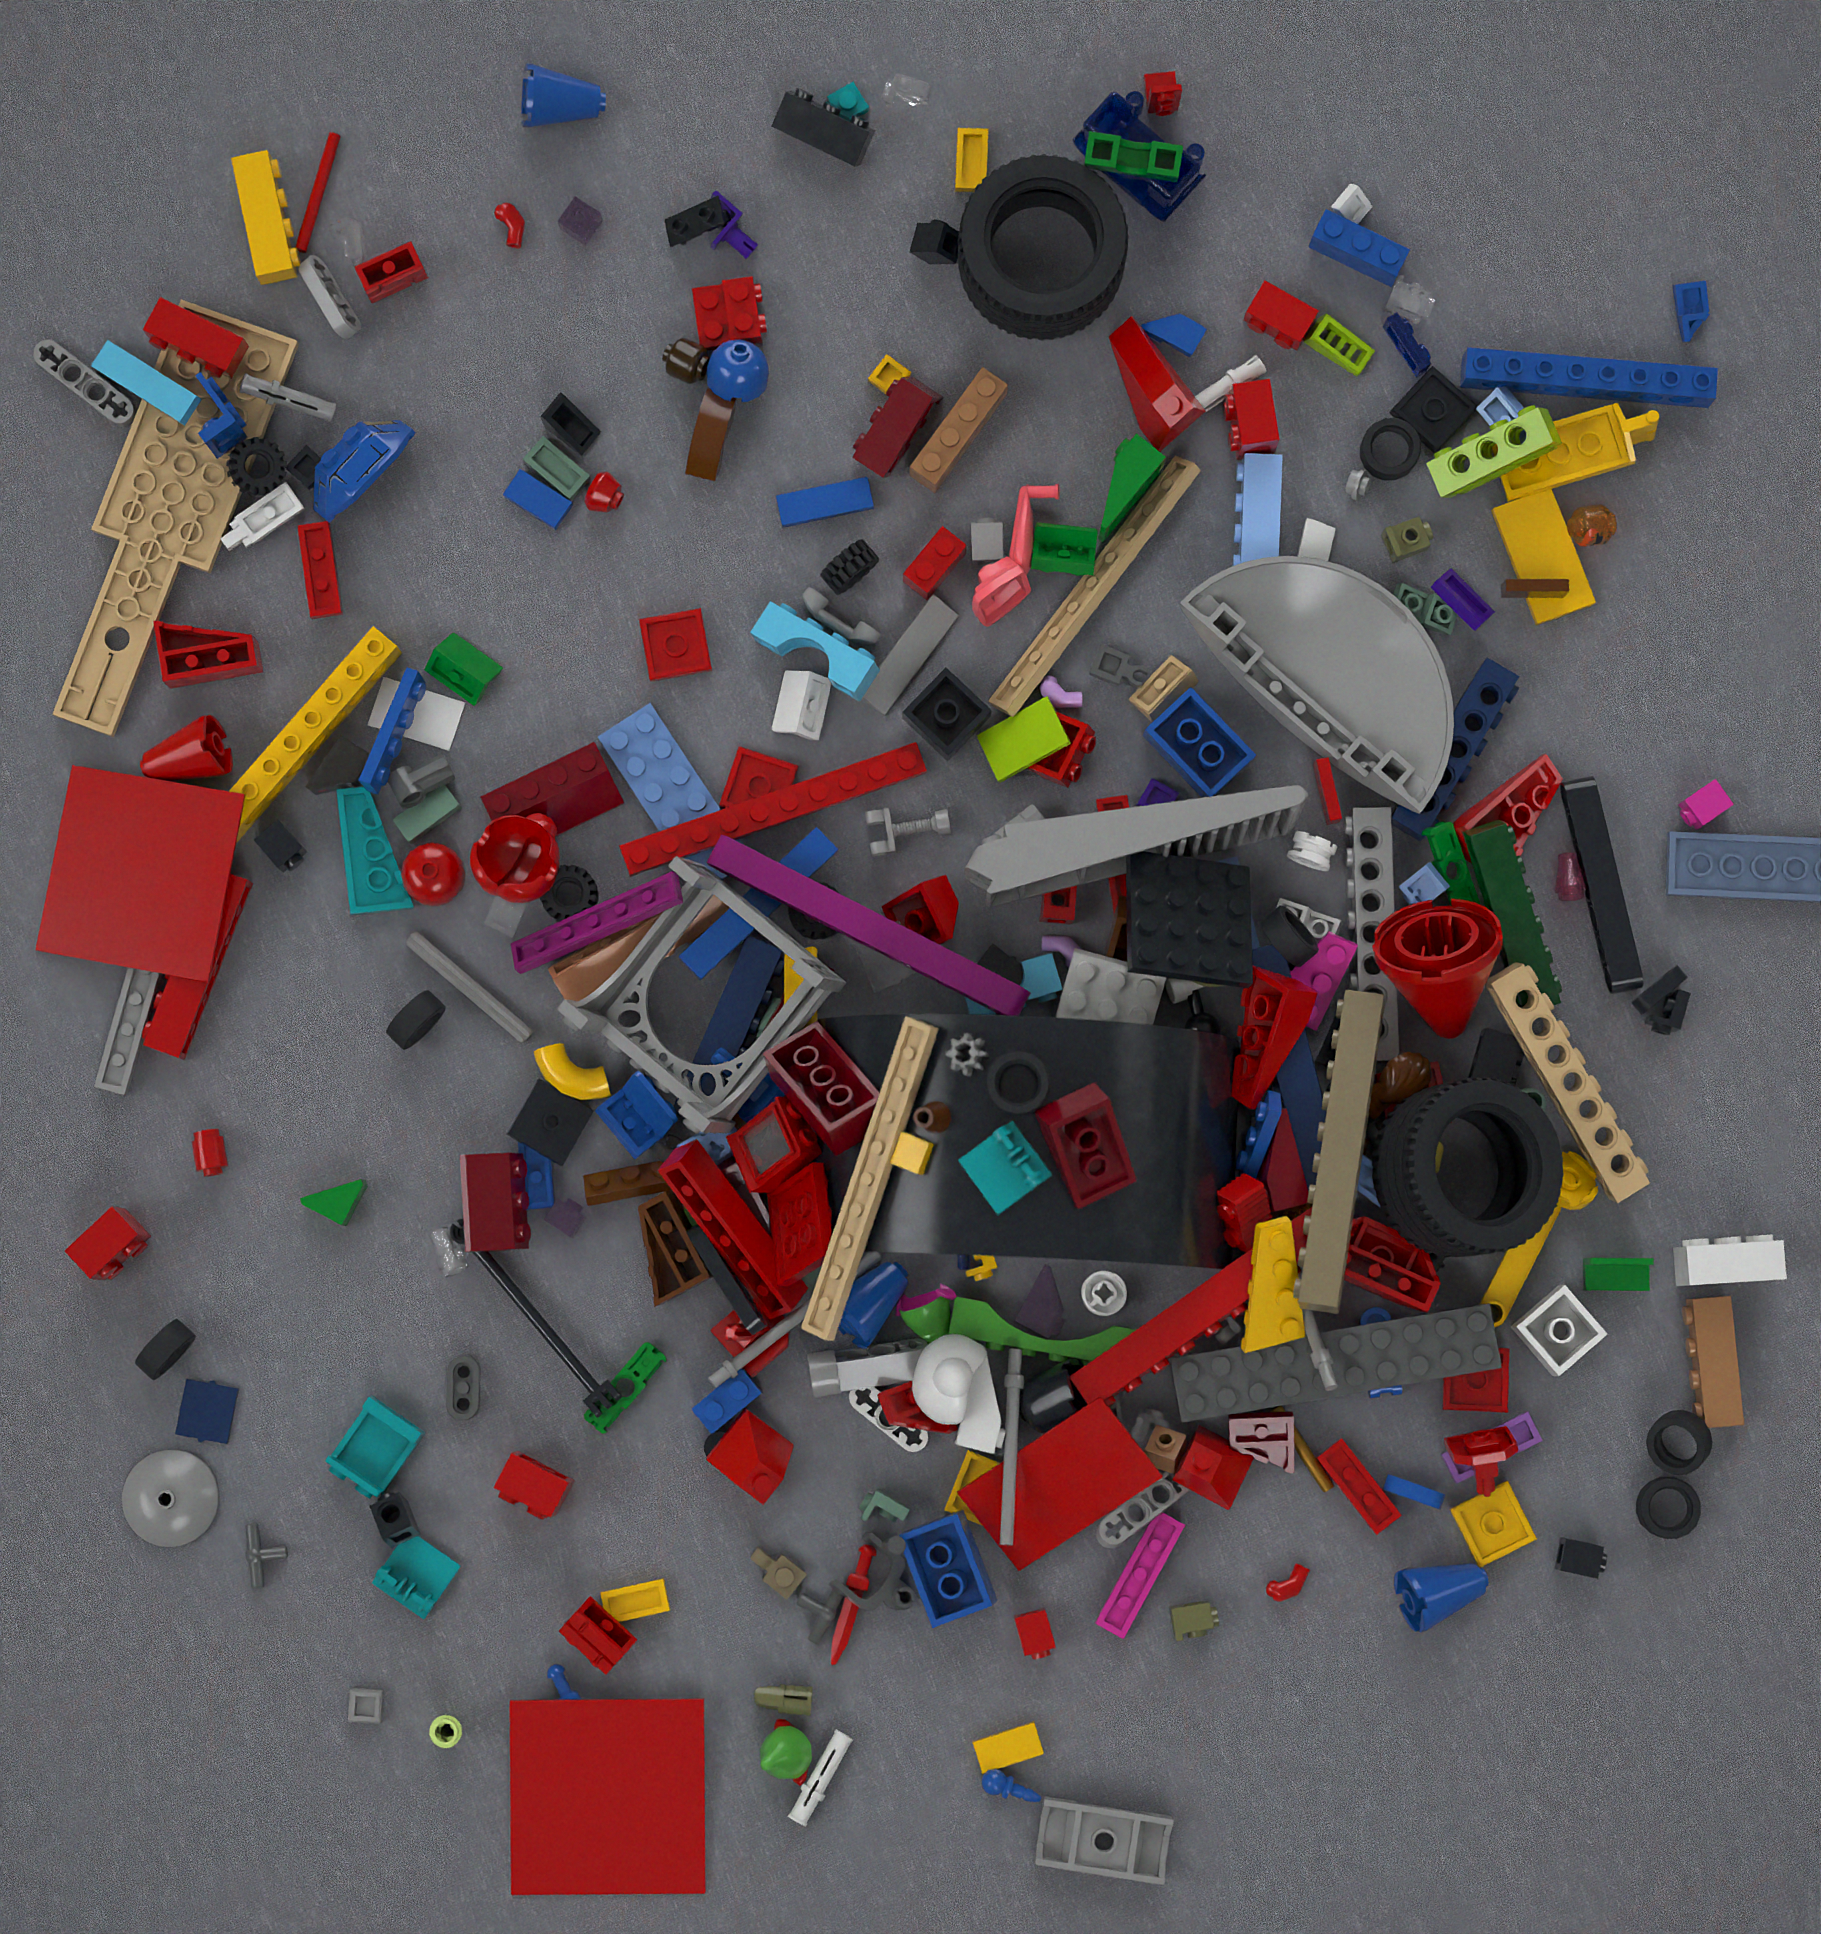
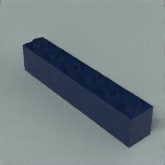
(739, 1006)

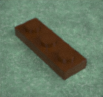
(624, 1183)

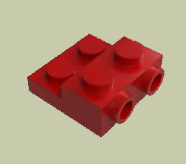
(729, 312)
(1064, 764)

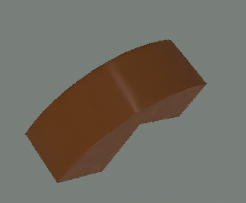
(710, 436)

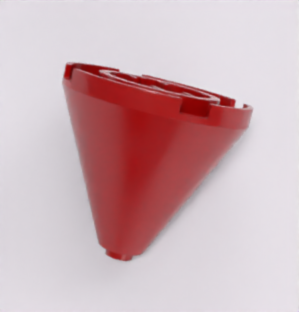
(1440, 959)

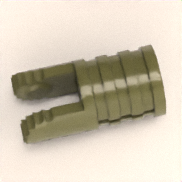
(785, 1699)

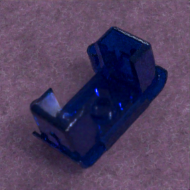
(1120, 118)

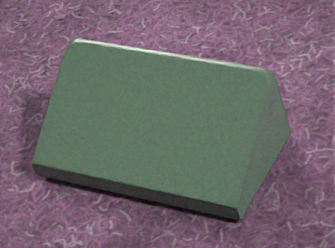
(427, 815)

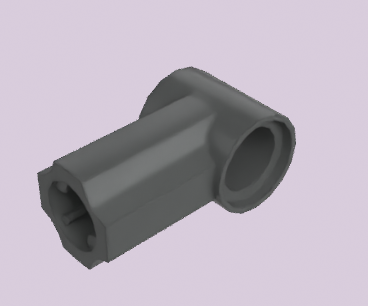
(413, 784)

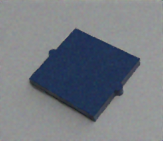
(207, 1411)

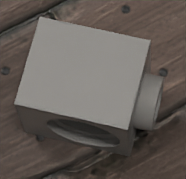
(986, 542)

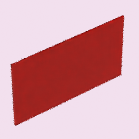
(1063, 1482)

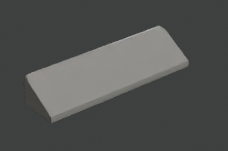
(909, 654)

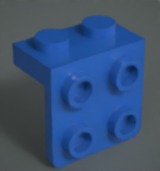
(638, 1115)

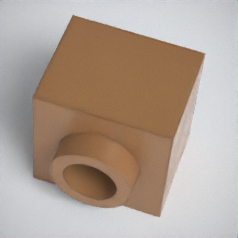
(1166, 1448)

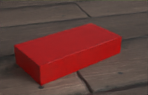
(1327, 791)

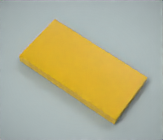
(1543, 550)

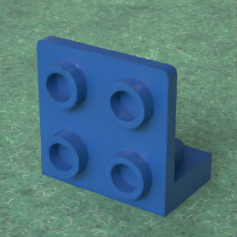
(223, 432)

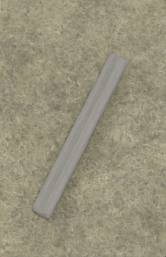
(469, 987)

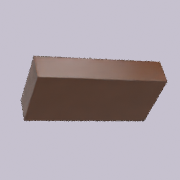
(1534, 588)

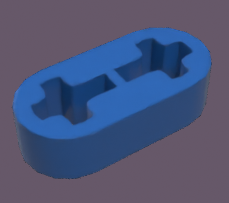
(1414, 1491)

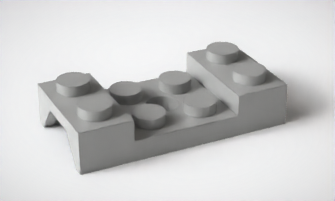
(1069, 1836)

